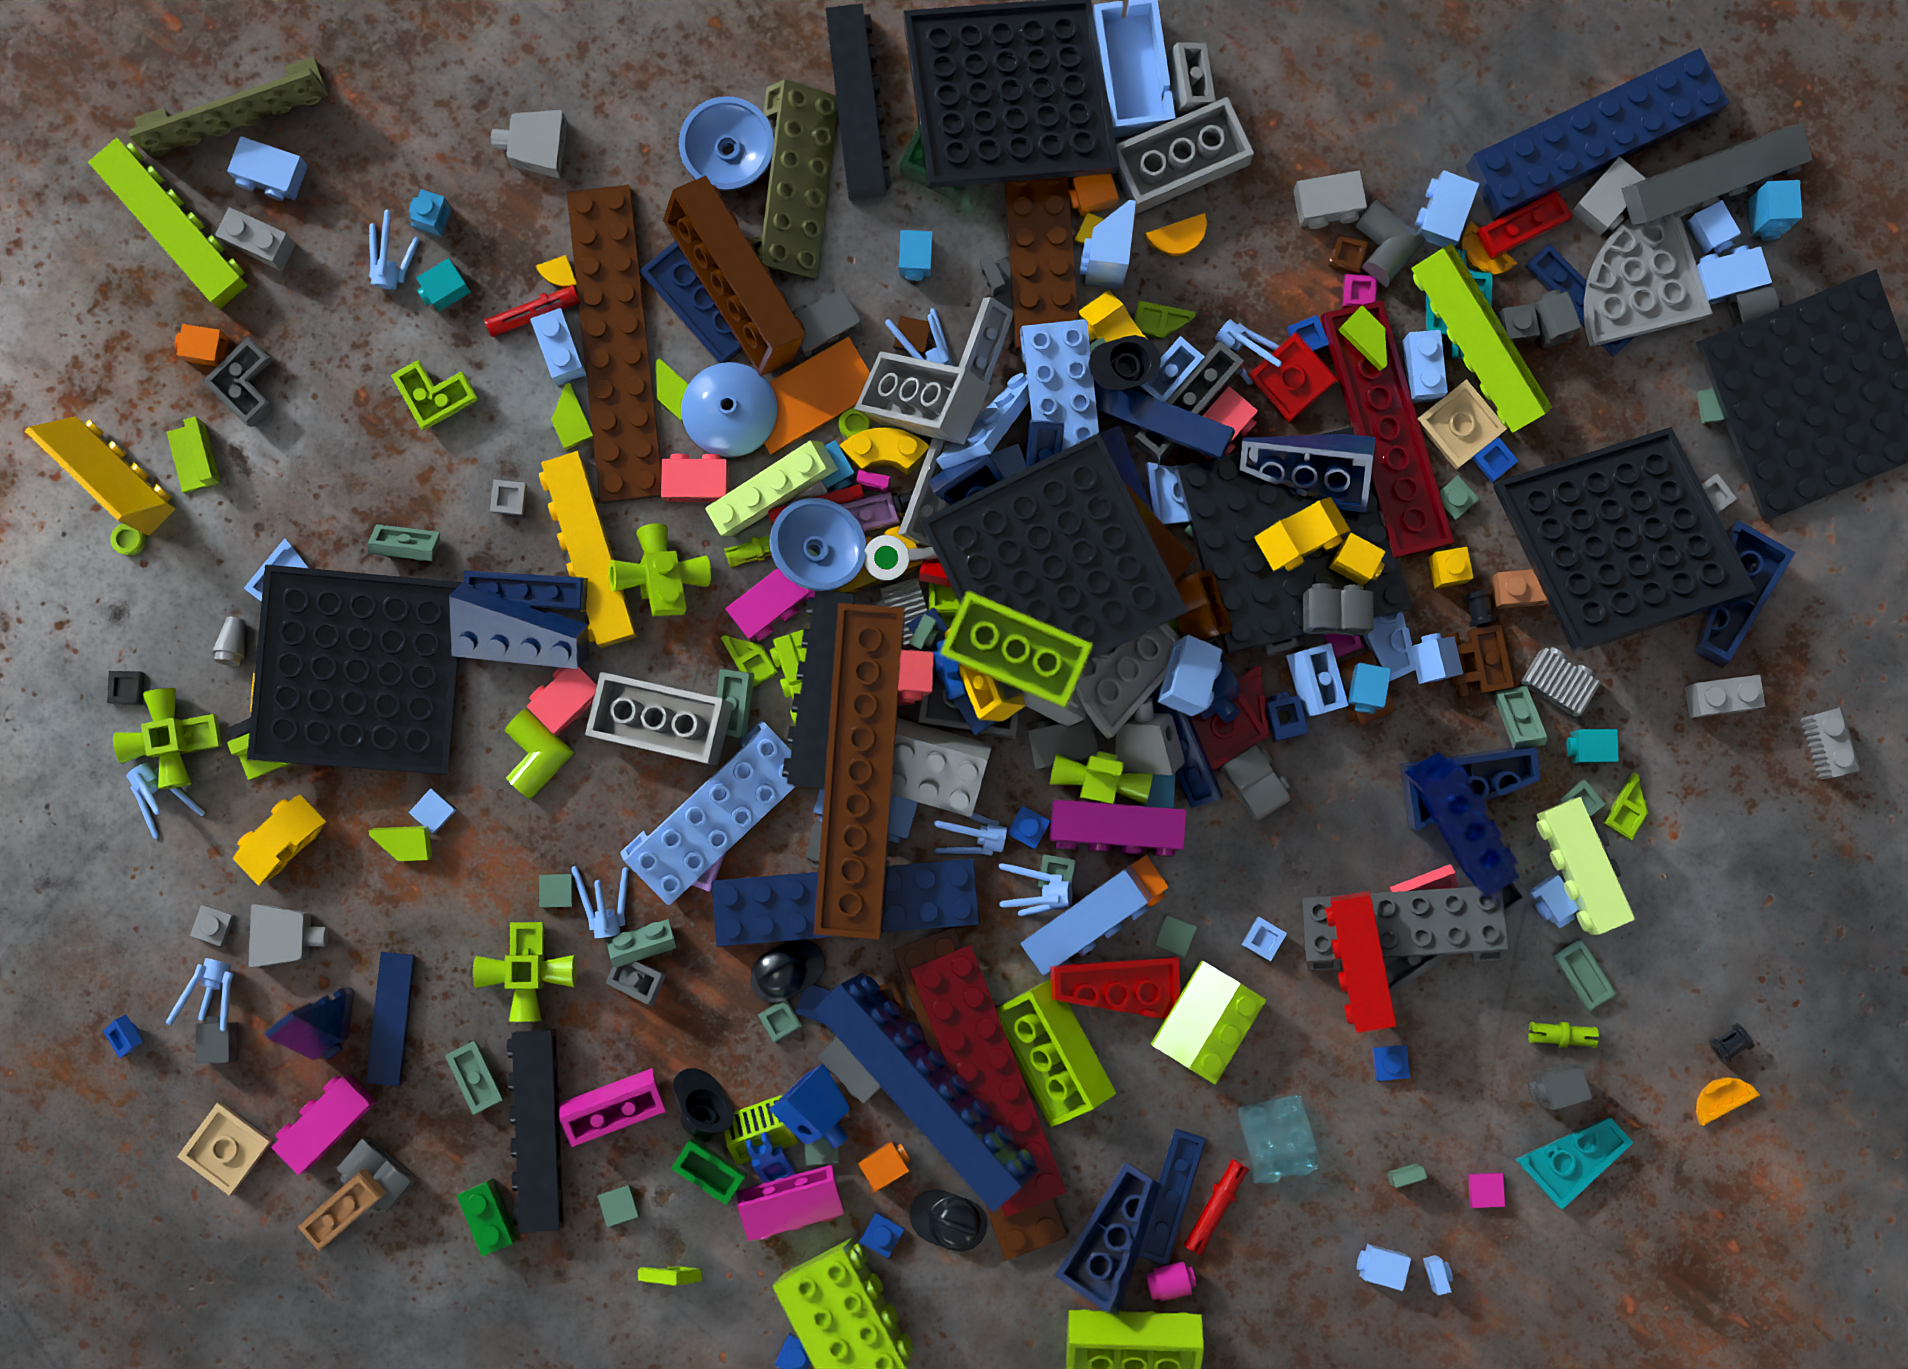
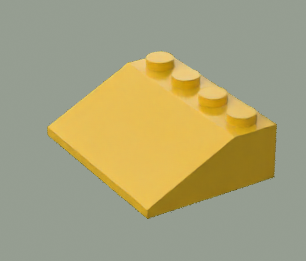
(104, 472)

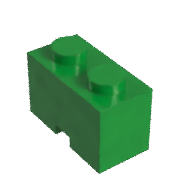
(709, 1171)
(487, 1217)

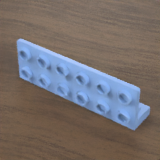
(1061, 377)
(712, 817)

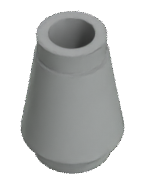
(230, 644)

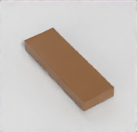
(341, 1209)

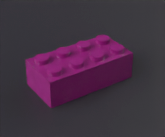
(1117, 826)

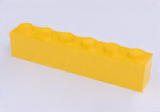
(587, 547)

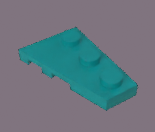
(1574, 1160)

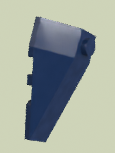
(1315, 465)
(316, 1028)

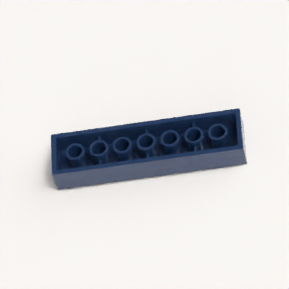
(1597, 133)
(785, 905)
(927, 1090)

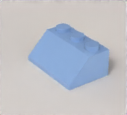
(1108, 250)

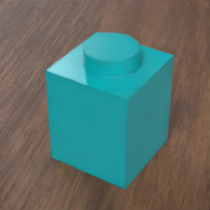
(442, 285)
(1593, 746)

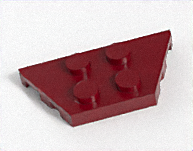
(1227, 740)

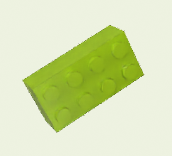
(1016, 650)

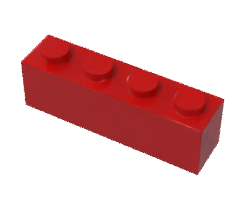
(1362, 962)

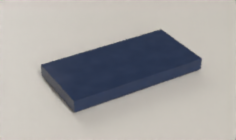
(686, 296)

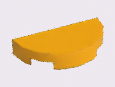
(1179, 237)
(1479, 259)
(1722, 1097)

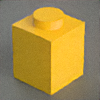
(1358, 560)
(1450, 567)

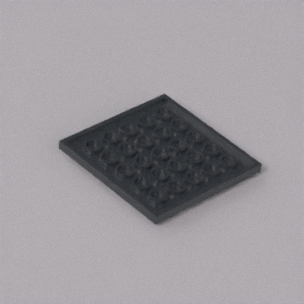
(1010, 92)
(1813, 393)
(1623, 539)
(1059, 550)
(1263, 604)
(353, 671)

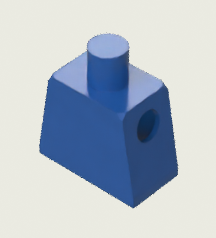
(814, 1108)

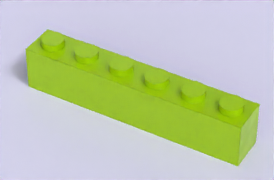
(168, 223)
(1481, 338)

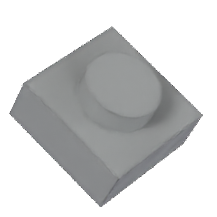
(1718, 493)
(508, 497)
(212, 925)

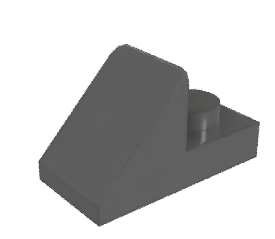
(637, 981)

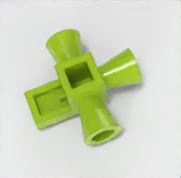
(659, 572)
(168, 738)
(1101, 778)
(525, 970)

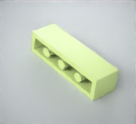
(771, 488)
(1584, 867)

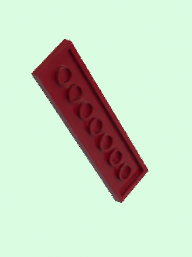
(1384, 409)
(980, 1053)

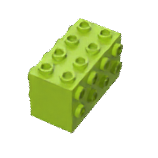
(842, 1312)

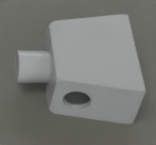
(534, 141)
(1149, 743)
(282, 936)

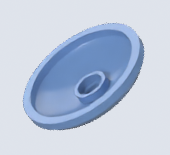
(722, 124)
(735, 430)
(828, 531)

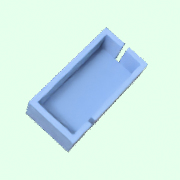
(1134, 66)

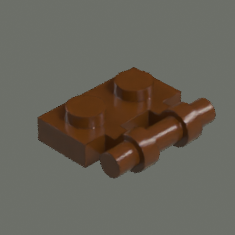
(1489, 660)

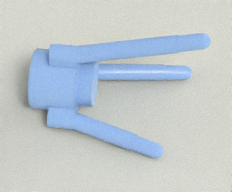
(383, 271)
(1237, 335)
(938, 354)
(144, 784)
(990, 836)
(1054, 896)
(604, 921)
(213, 975)

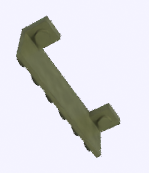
(160, 133)
(797, 177)

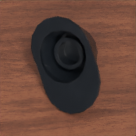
(1124, 363)
(787, 970)
(701, 1104)
(948, 1220)

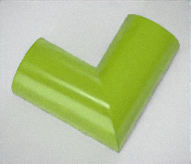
(429, 402)
(544, 757)

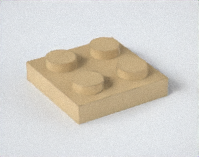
(1461, 424)
(224, 1148)

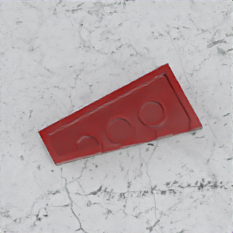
(1128, 986)

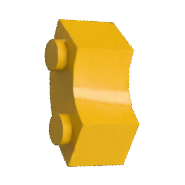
(1108, 319)
(885, 448)
(1303, 534)
(278, 839)

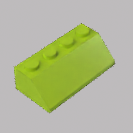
(1054, 1055)
(1133, 1340)

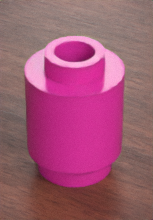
(1171, 1281)

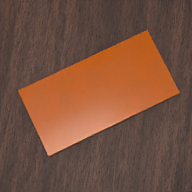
(816, 393)

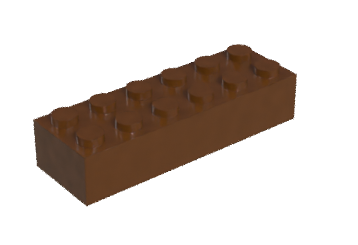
(733, 275)

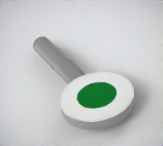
(889, 557)

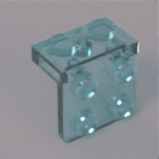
(1278, 1139)

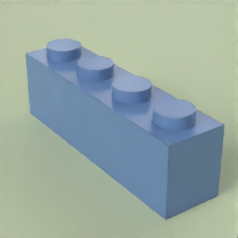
(1087, 920)

